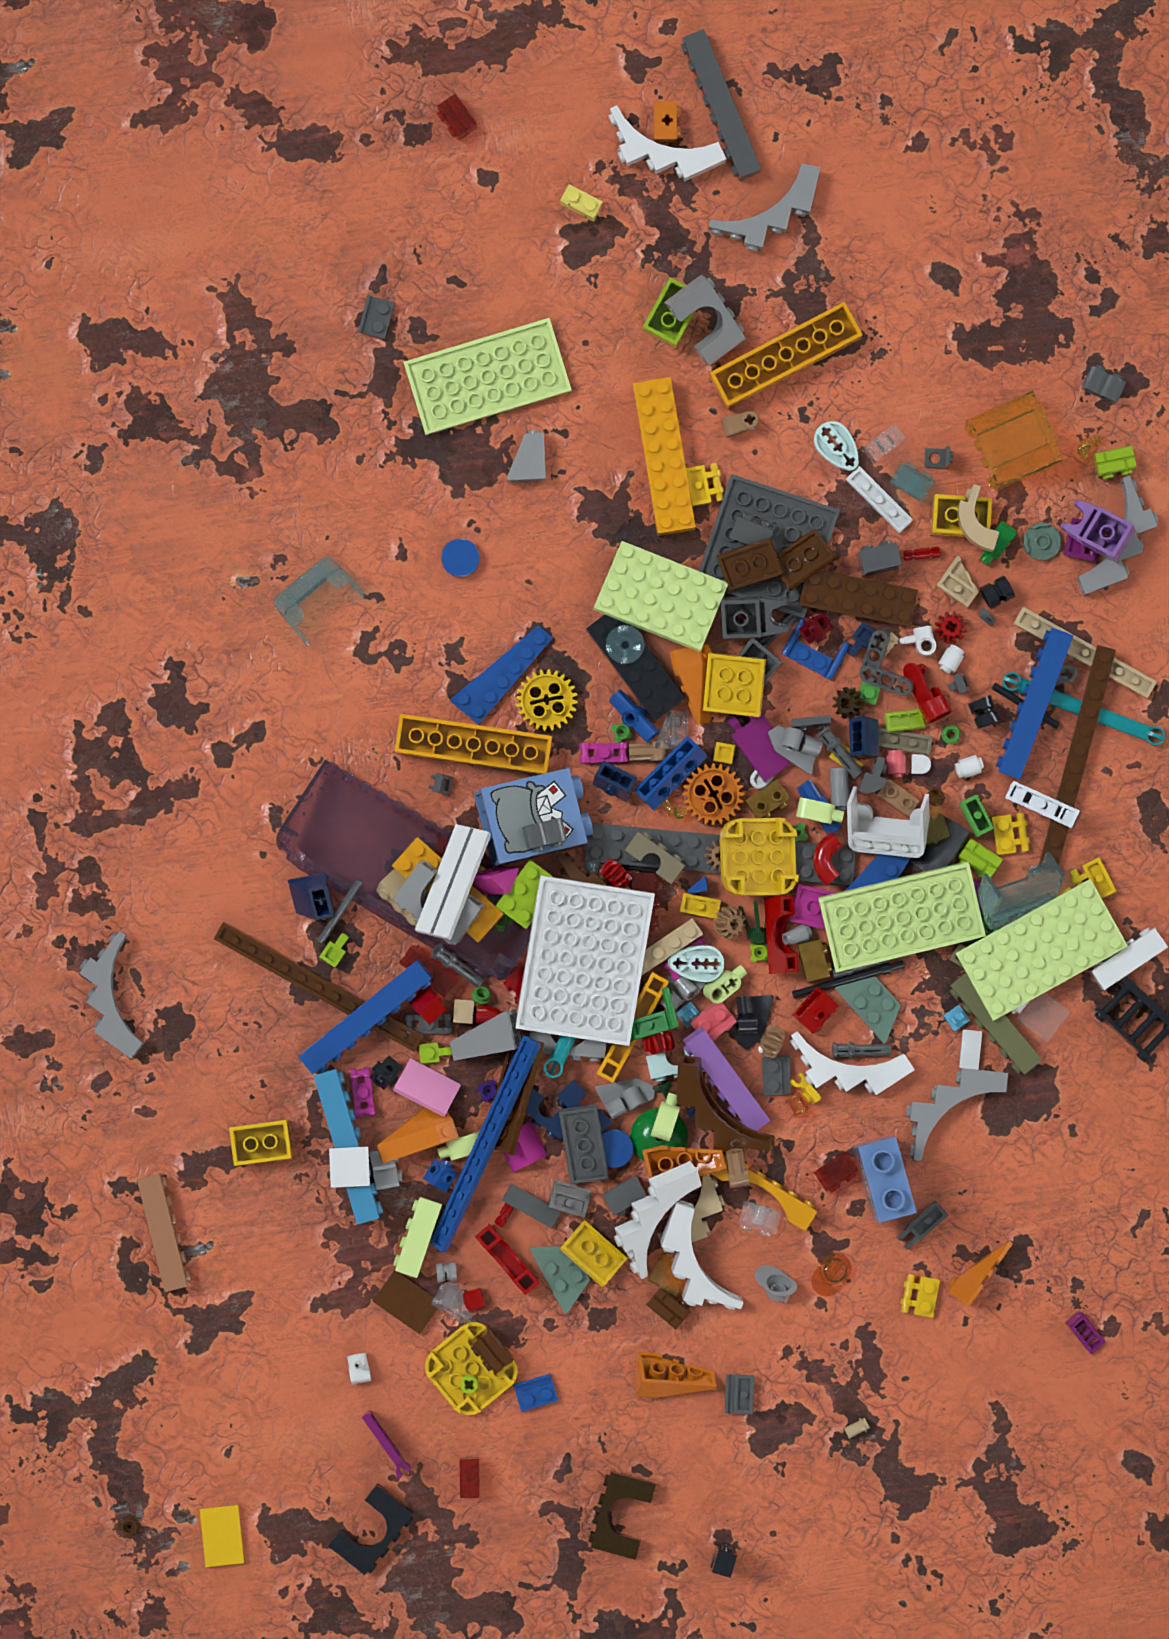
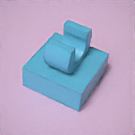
(687, 1013)
(956, 1017)

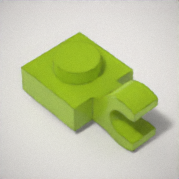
(333, 951)
(431, 1052)

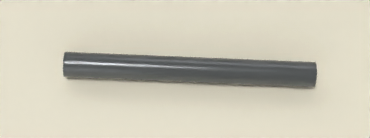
(340, 910)

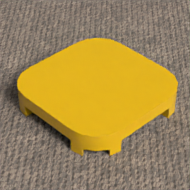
(758, 856)
(454, 1360)

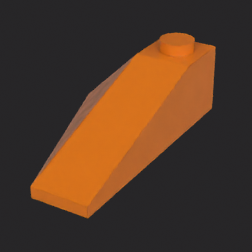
(692, 670)
(417, 1134)
(665, 1158)
(969, 1282)
(664, 1377)

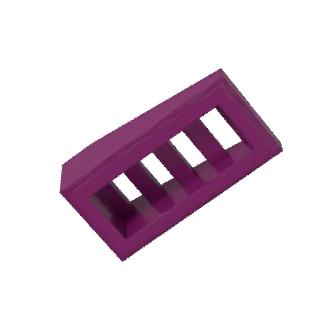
(1077, 1318)

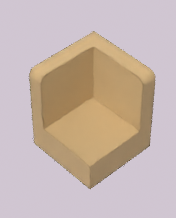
(463, 1011)

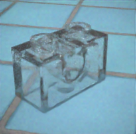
(884, 443)

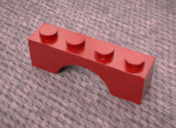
(777, 914)
(507, 1259)

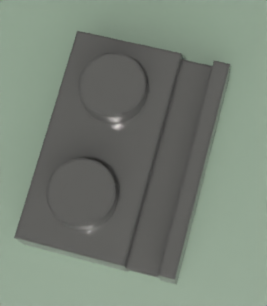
(376, 317)
(819, 722)
(776, 1075)
(569, 1199)
(739, 1394)

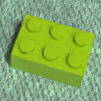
(661, 321)
(522, 897)

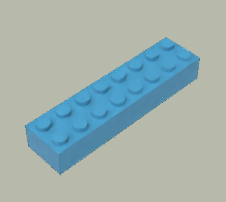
(345, 1135)

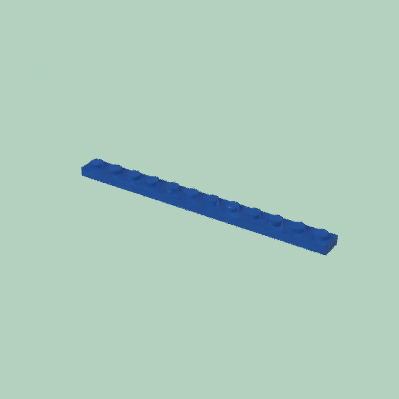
(485, 1143)

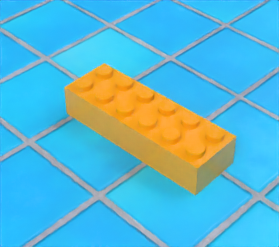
(420, 851)

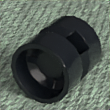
(997, 592)
(984, 712)

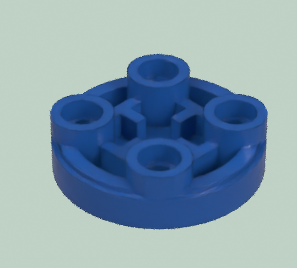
(460, 557)
(617, 1148)

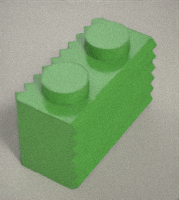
(976, 815)

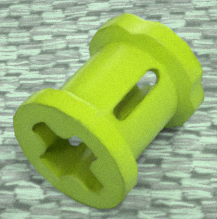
(469, 1389)

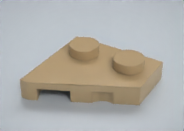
(958, 583)

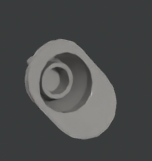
(776, 1283)

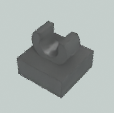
(961, 683)
(442, 784)

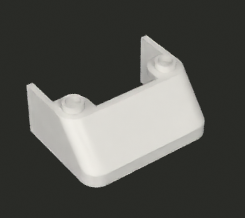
(886, 835)

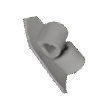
(796, 746)
(682, 990)
(625, 1095)

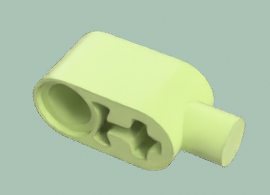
(818, 811)
(729, 987)
(666, 1118)
(458, 1147)

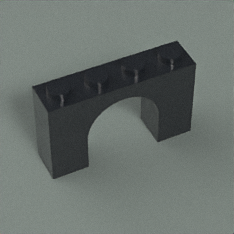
(364, 1556)

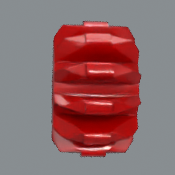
(947, 633)
(615, 874)
(659, 1043)

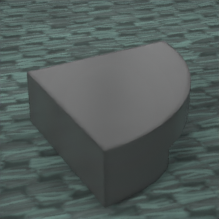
(986, 617)

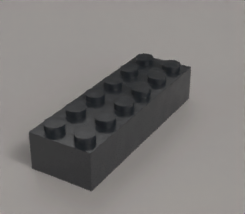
(643, 677)

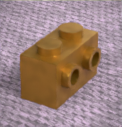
(767, 800)

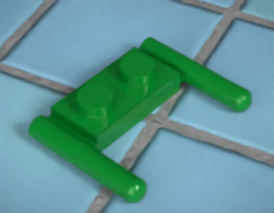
(656, 1022)

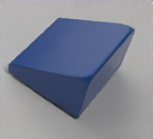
(700, 886)

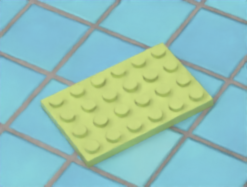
(660, 596)

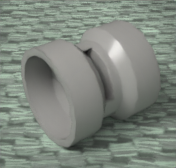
(450, 1269)

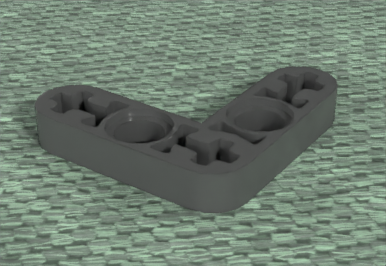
(875, 667)

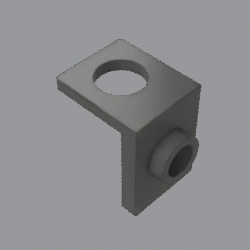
(946, 457)

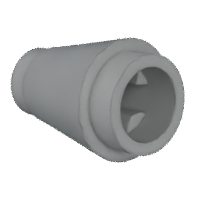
(798, 935)

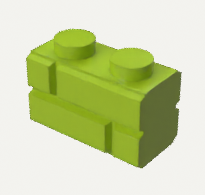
(1114, 461)
(979, 858)

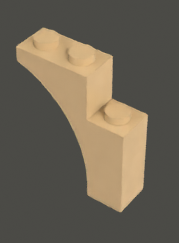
(707, 1204)

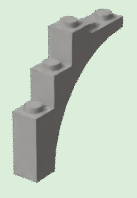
(754, 229)
(1109, 572)
(100, 973)
(945, 1097)

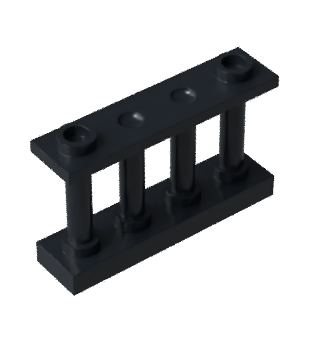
(1141, 1000)

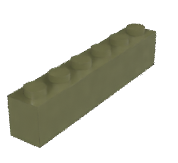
(999, 1031)

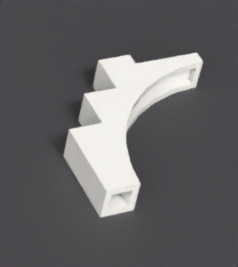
(661, 157)
(823, 1069)
(647, 1212)
(698, 1284)

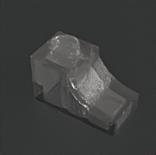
(450, 1300)

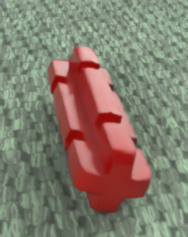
(921, 553)
(504, 1214)

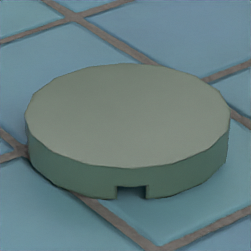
(1042, 541)

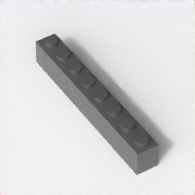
(721, 105)

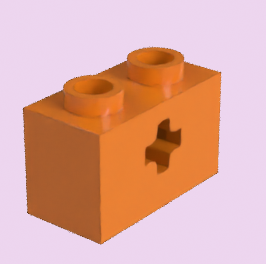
(664, 133)

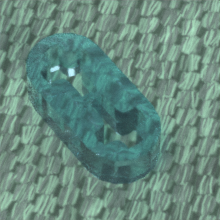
(1064, 679)

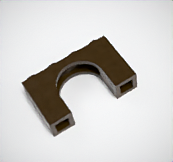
(618, 1487)

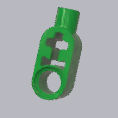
(1006, 534)

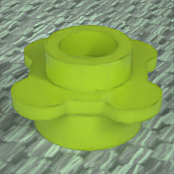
(755, 956)

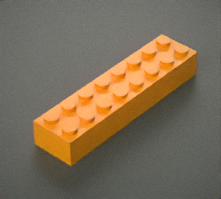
(785, 355)
(664, 456)
(473, 744)

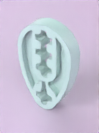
(842, 436)
(699, 973)

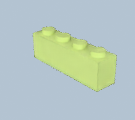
(418, 1236)

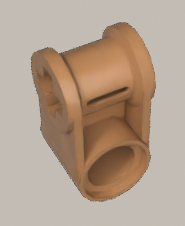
(735, 424)

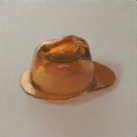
(831, 1274)

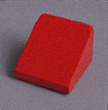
(473, 1299)

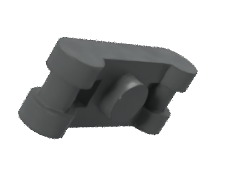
(425, 1028)

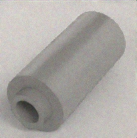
(839, 788)

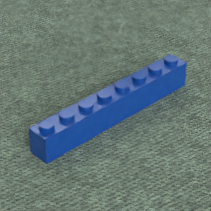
(1035, 702)
(366, 1016)

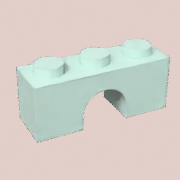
(660, 1067)

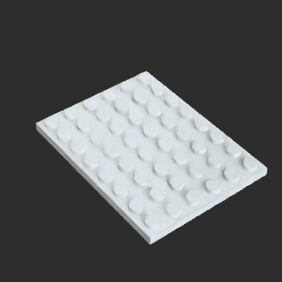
(584, 960)

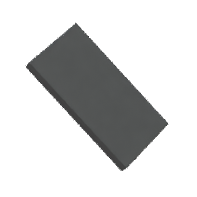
(583, 1144)

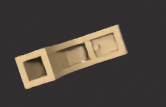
(969, 525)

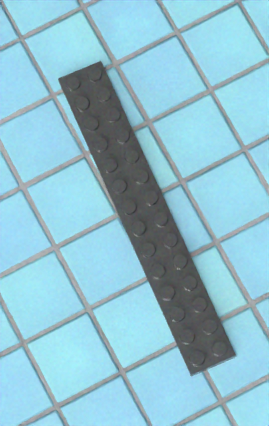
(612, 840)

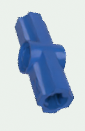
(633, 716)
(809, 791)

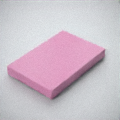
(427, 1087)

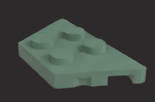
(872, 1004)
(562, 1274)

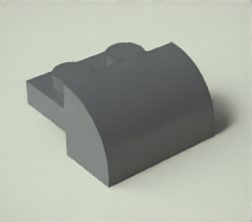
(873, 782)

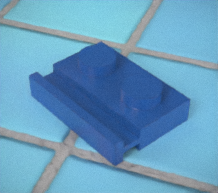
(535, 1392)

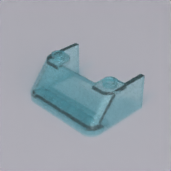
(324, 570)
(1020, 897)

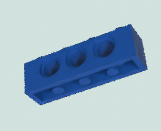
(670, 773)

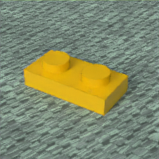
(700, 905)

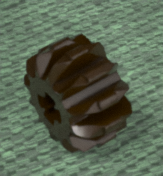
(842, 701)

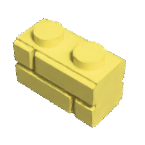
(581, 203)

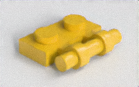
(699, 487)
(1004, 834)
(1097, 873)
(925, 1298)

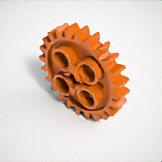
(728, 785)

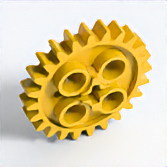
(549, 717)

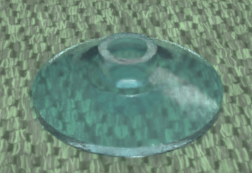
(625, 634)

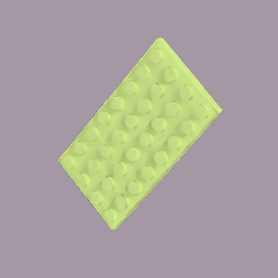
(487, 376)
(902, 916)
(1041, 949)

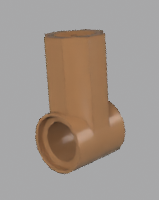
(646, 751)
(737, 1172)

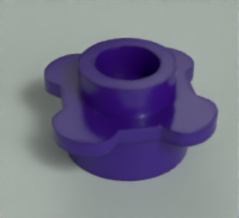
(483, 1089)

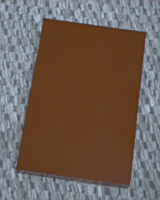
(804, 559)
(750, 564)
(406, 1301)

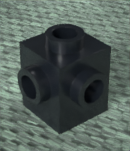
(385, 1073)

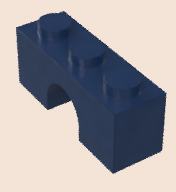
(571, 1097)
(552, 1123)

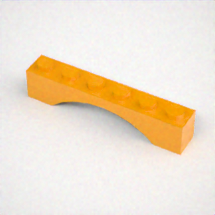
(645, 1005)
(797, 1212)

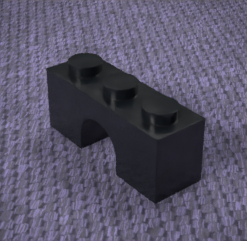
(723, 1559)

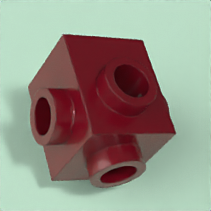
(815, 628)

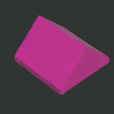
(495, 880)
(527, 1150)

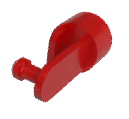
(930, 701)

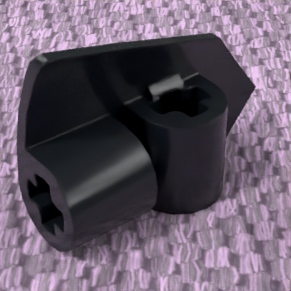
(751, 1018)

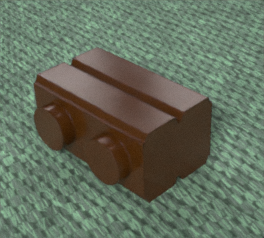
(669, 1308)
(491, 1350)

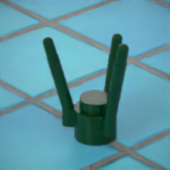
(757, 935)

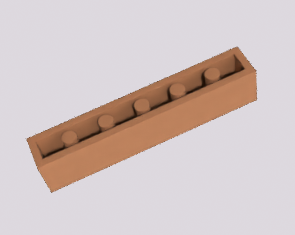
(163, 1232)

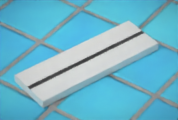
(453, 882)

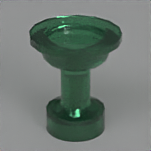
(664, 1087)

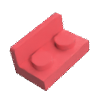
(714, 1020)

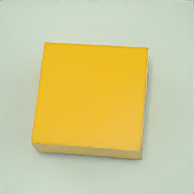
(724, 753)

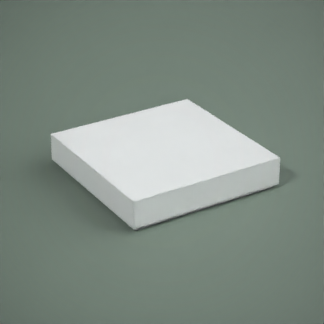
(349, 1167)

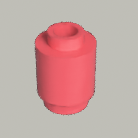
(896, 763)

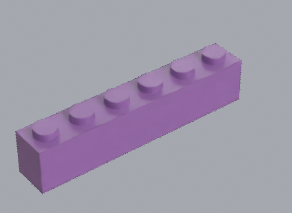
(726, 1080)

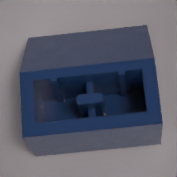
(312, 896)

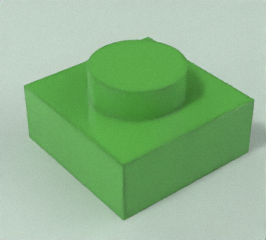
(869, 693)

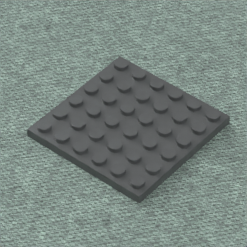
(787, 512)

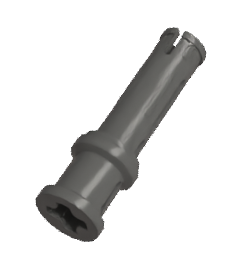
(834, 744)
(450, 961)
(851, 1050)

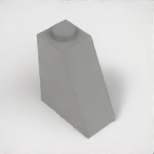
(529, 460)

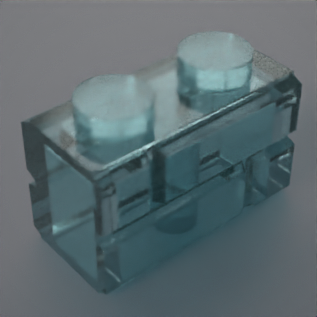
(912, 481)

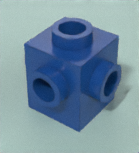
(440, 1174)

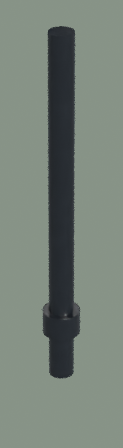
(883, 969)

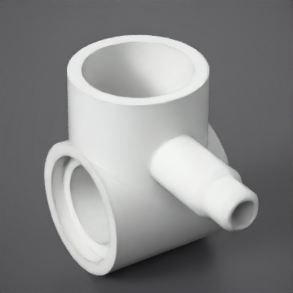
(920, 635)
(358, 1368)

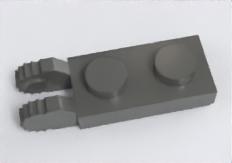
(923, 1224)

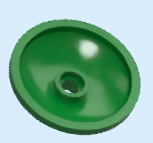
(642, 1129)

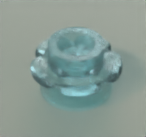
(592, 867)

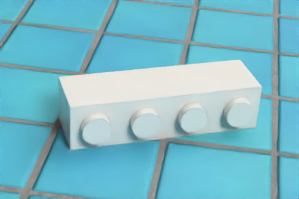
(1129, 958)

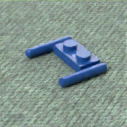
(810, 657)

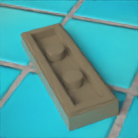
(905, 741)

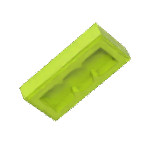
(904, 721)

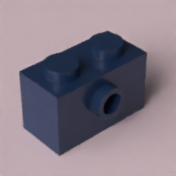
(864, 737)
(614, 781)

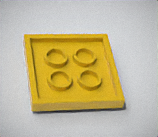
(734, 684)

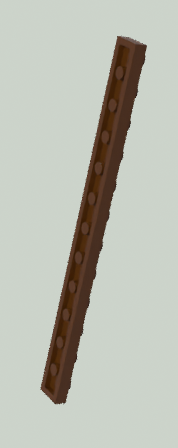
(1079, 747)
(312, 982)

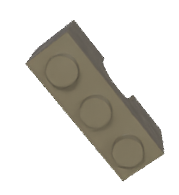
(670, 865)

